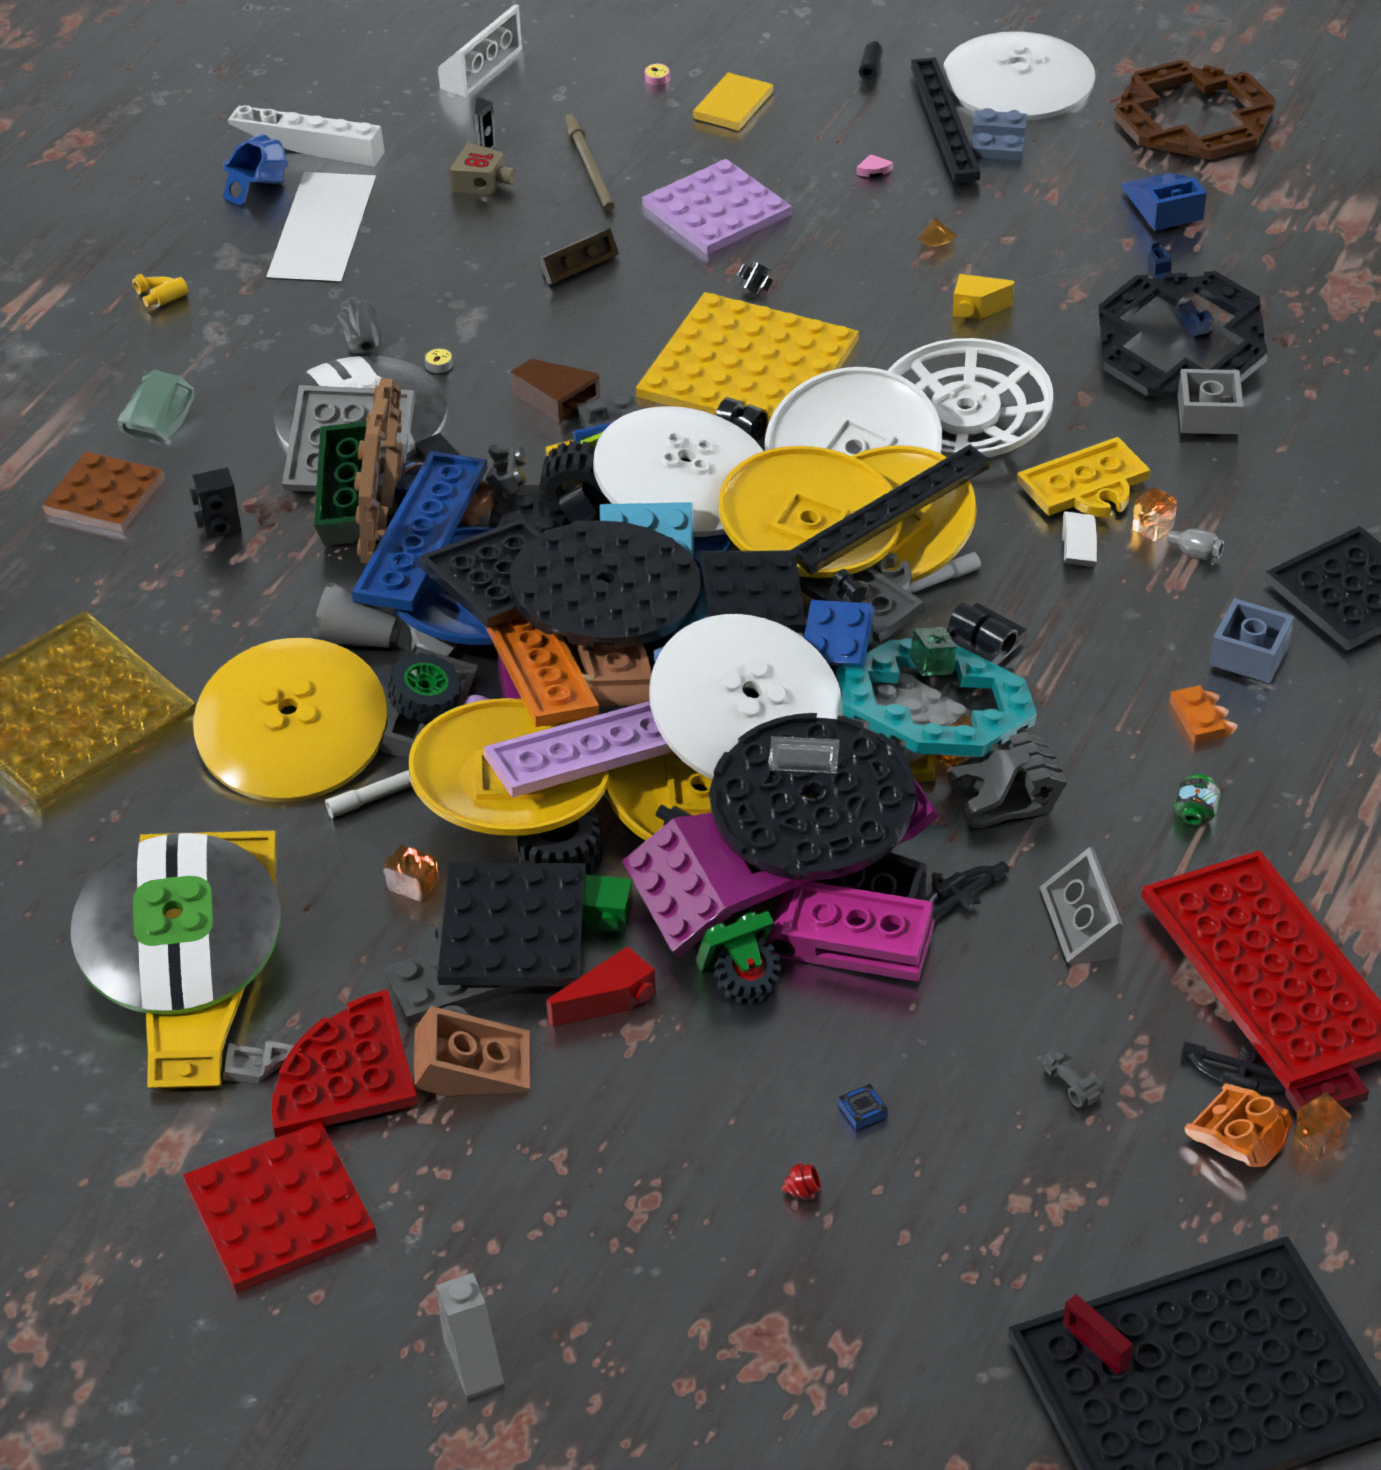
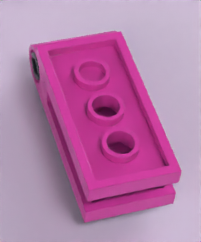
(853, 930)

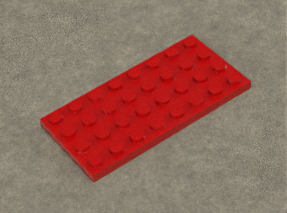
(1271, 967)

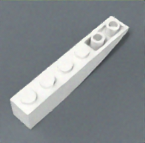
(314, 134)

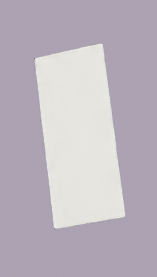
(321, 226)

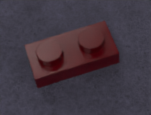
(1342, 1085)

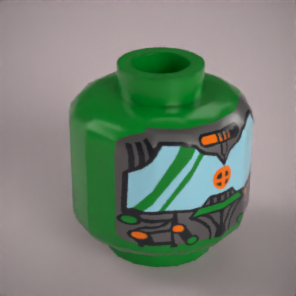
(1197, 799)

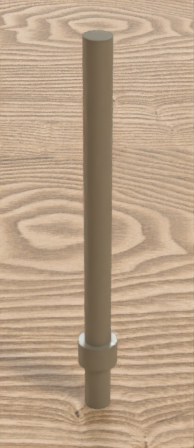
(577, 135)

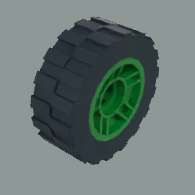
(423, 686)

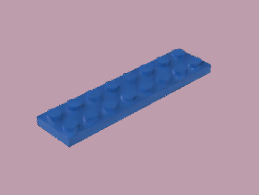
(419, 527)

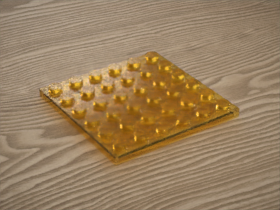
(77, 707)

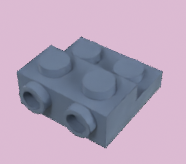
(998, 134)

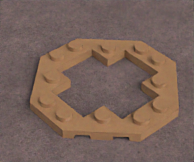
(381, 426)

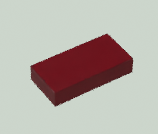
(1097, 1334)

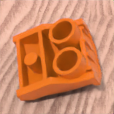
(1242, 1126)

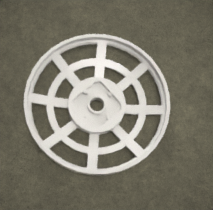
(980, 401)

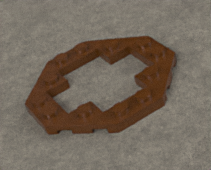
(1141, 95)

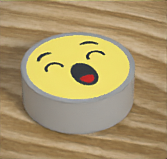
(438, 360)

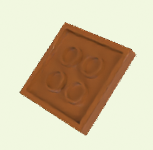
(103, 492)

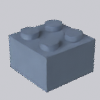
(1251, 640)

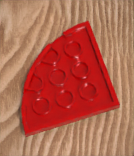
(344, 1069)

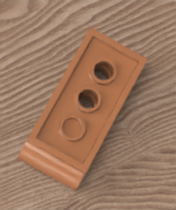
(619, 673)

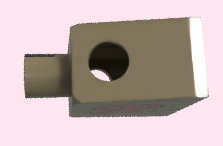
(479, 170)

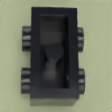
(216, 503)

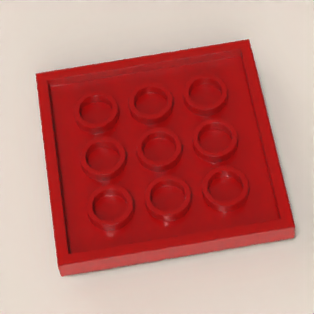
(279, 1206)

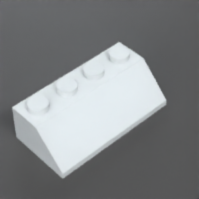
(482, 54)

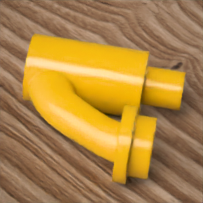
(165, 290)

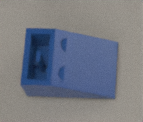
(1167, 199)

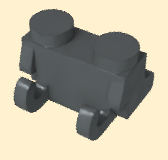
(506, 471)

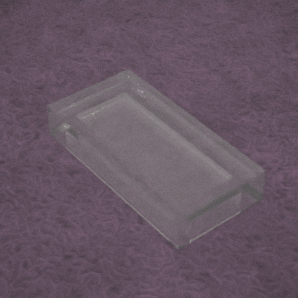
(804, 754)

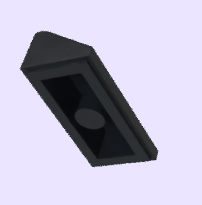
(485, 123)

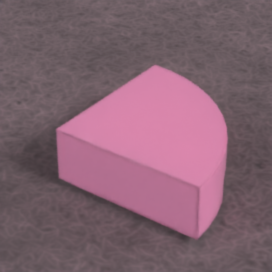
(874, 164)

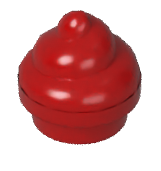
(802, 1182)

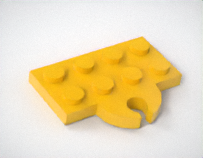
(1086, 479)

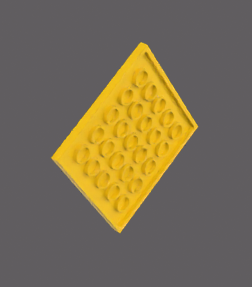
(743, 355)

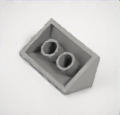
(1083, 911)

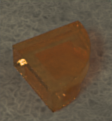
(936, 234)

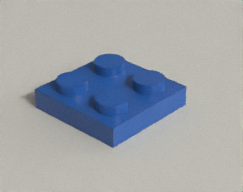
(840, 631)

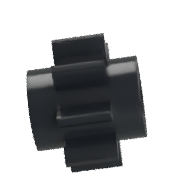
(755, 277)

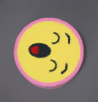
(657, 74)

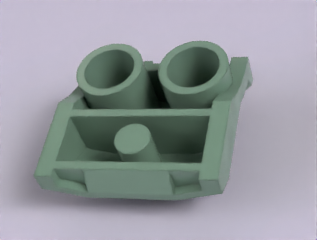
(158, 404)

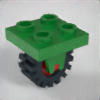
(741, 957)

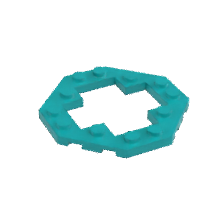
(973, 671)

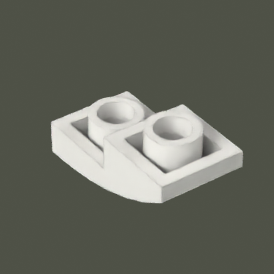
(1079, 539)

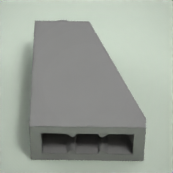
(469, 1336)

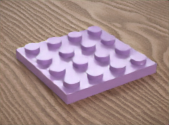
(717, 206)

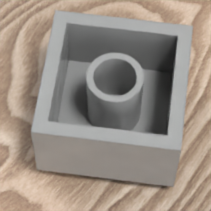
(1210, 401)

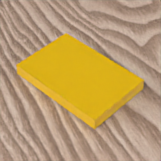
(733, 101)

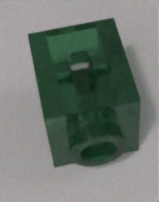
(931, 656)

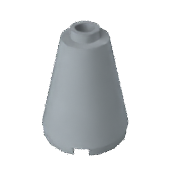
(352, 622)

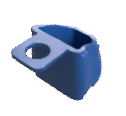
(257, 162)

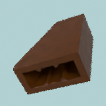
(554, 387)

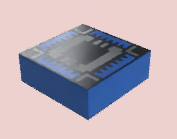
(863, 1106)

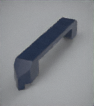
(1197, 322)

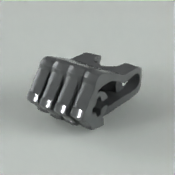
(1010, 781)

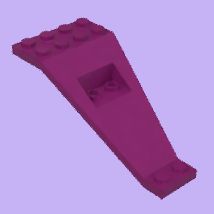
(699, 882)

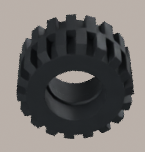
(568, 464)
(568, 844)

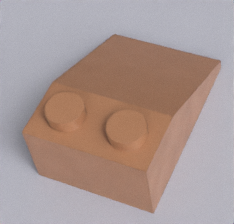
(469, 1055)

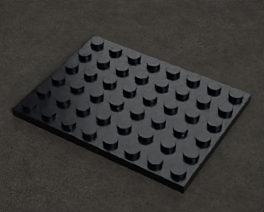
(1223, 1374)

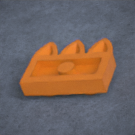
(1200, 715)

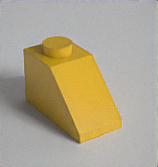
(981, 296)

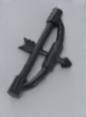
(964, 896)
(1245, 1063)

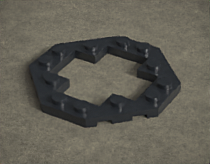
(1177, 289)

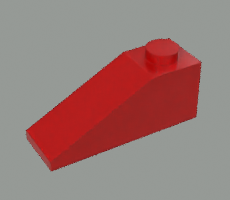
(605, 990)

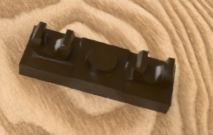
(578, 256)

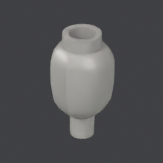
(1197, 543)

